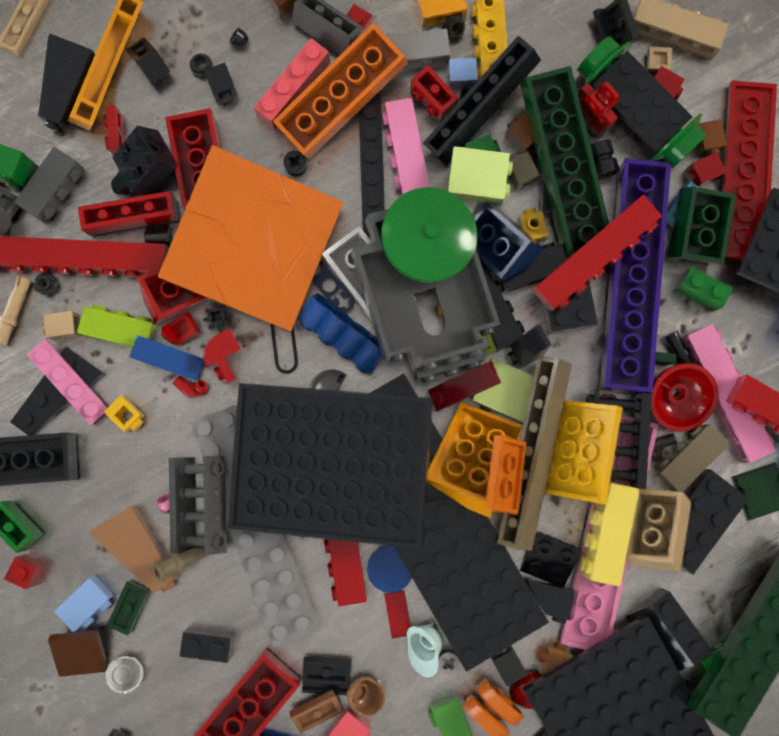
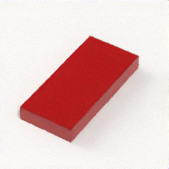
(397, 613)

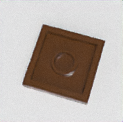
(78, 653)

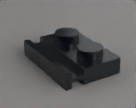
(326, 674)

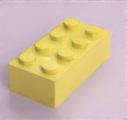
(609, 536)

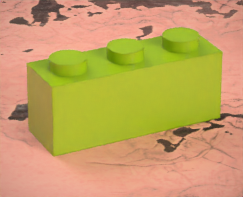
(114, 327)

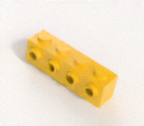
(489, 31)

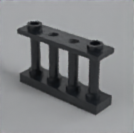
(639, 429)

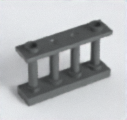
(182, 504)

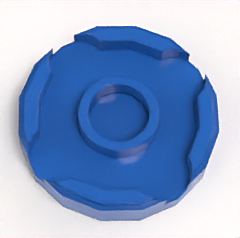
(387, 570)

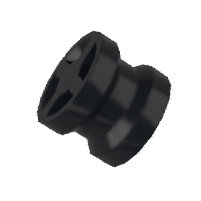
(295, 169)

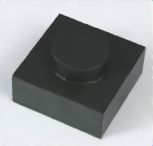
(157, 234)

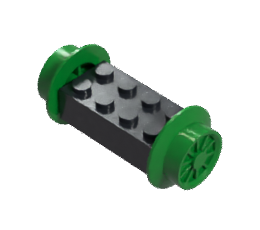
(643, 102)

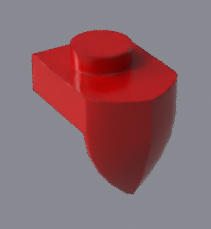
(180, 329)

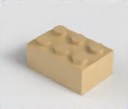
(659, 530)

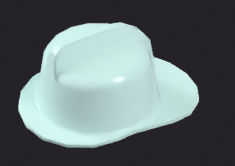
(424, 648)

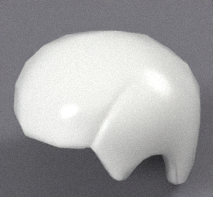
(124, 674)

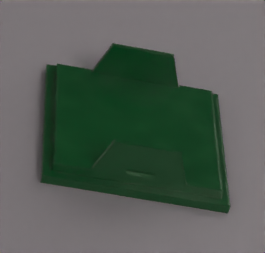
(761, 488)

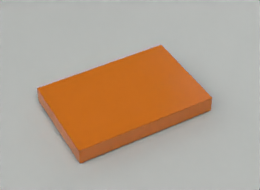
(505, 475)

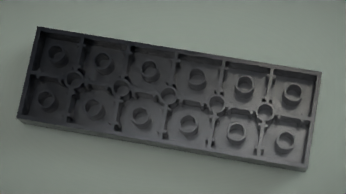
(468, 575)

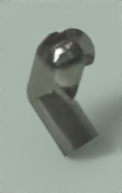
(660, 444)

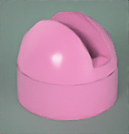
(163, 503)

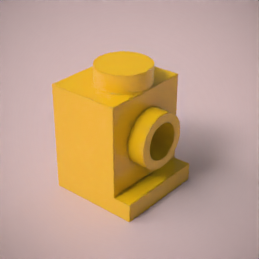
(537, 233)
(117, 412)

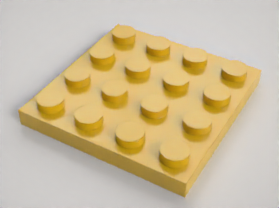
(584, 451)

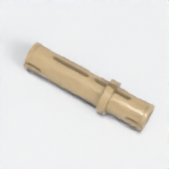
(12, 308)

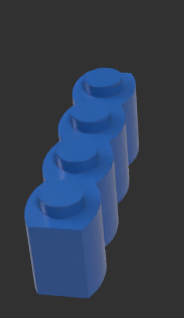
(342, 332)

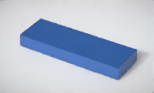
(166, 357)

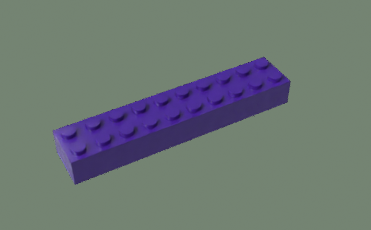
(636, 285)

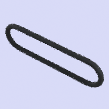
(275, 351)

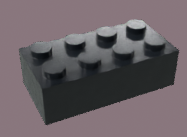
(38, 458)
(711, 512)

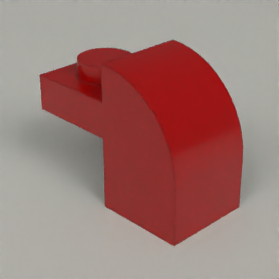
(216, 351)

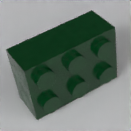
(702, 225)

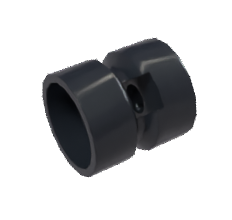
(605, 164)

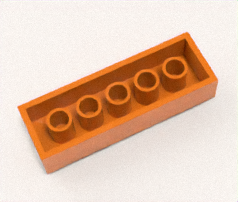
(341, 91)

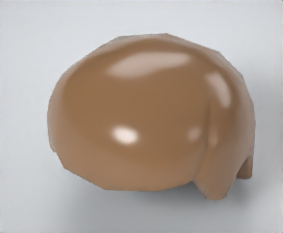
(366, 696)

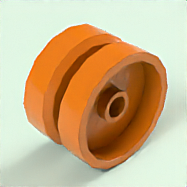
(496, 706)

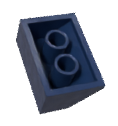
(503, 242)

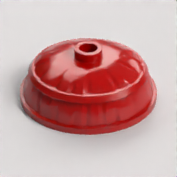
(693, 401)

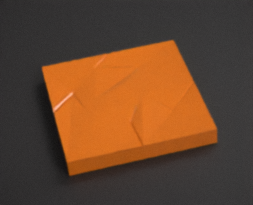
(250, 238)

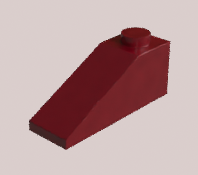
(464, 386)

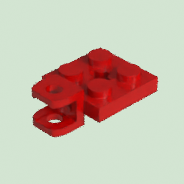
(597, 107)

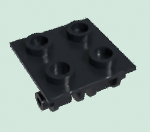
(551, 559)

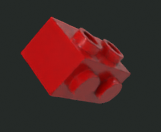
(433, 93)

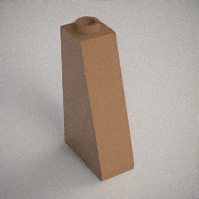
(135, 546)

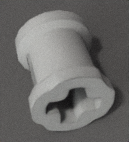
(448, 669)

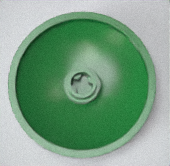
(429, 235)

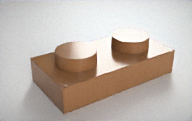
(316, 711)

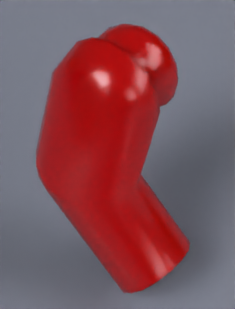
(190, 389)

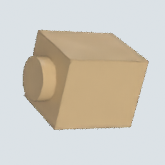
(60, 325)

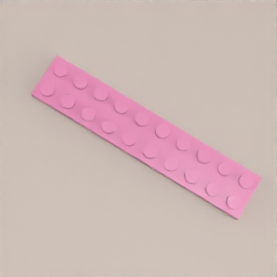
(599, 601)

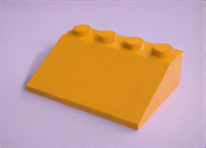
(465, 455)

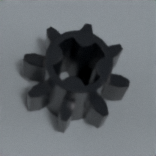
(215, 323)

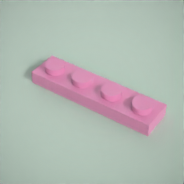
(67, 381)

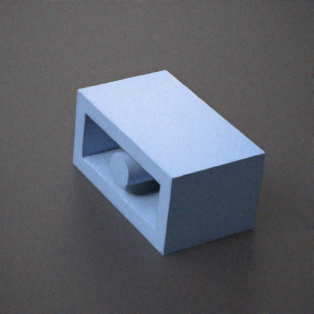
(84, 603)

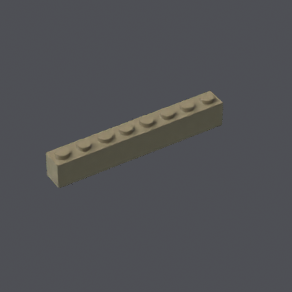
(540, 434)

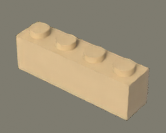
(680, 26)

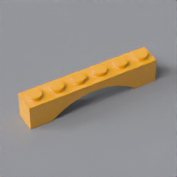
(104, 63)

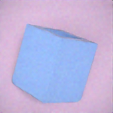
(462, 72)

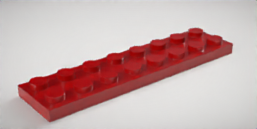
(748, 157)

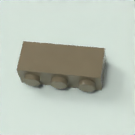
(691, 457)

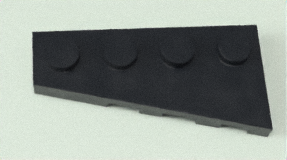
(47, 399)

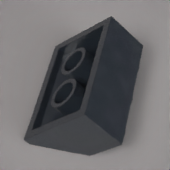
(674, 628)

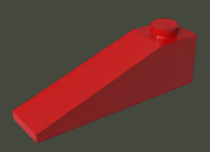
(164, 298)

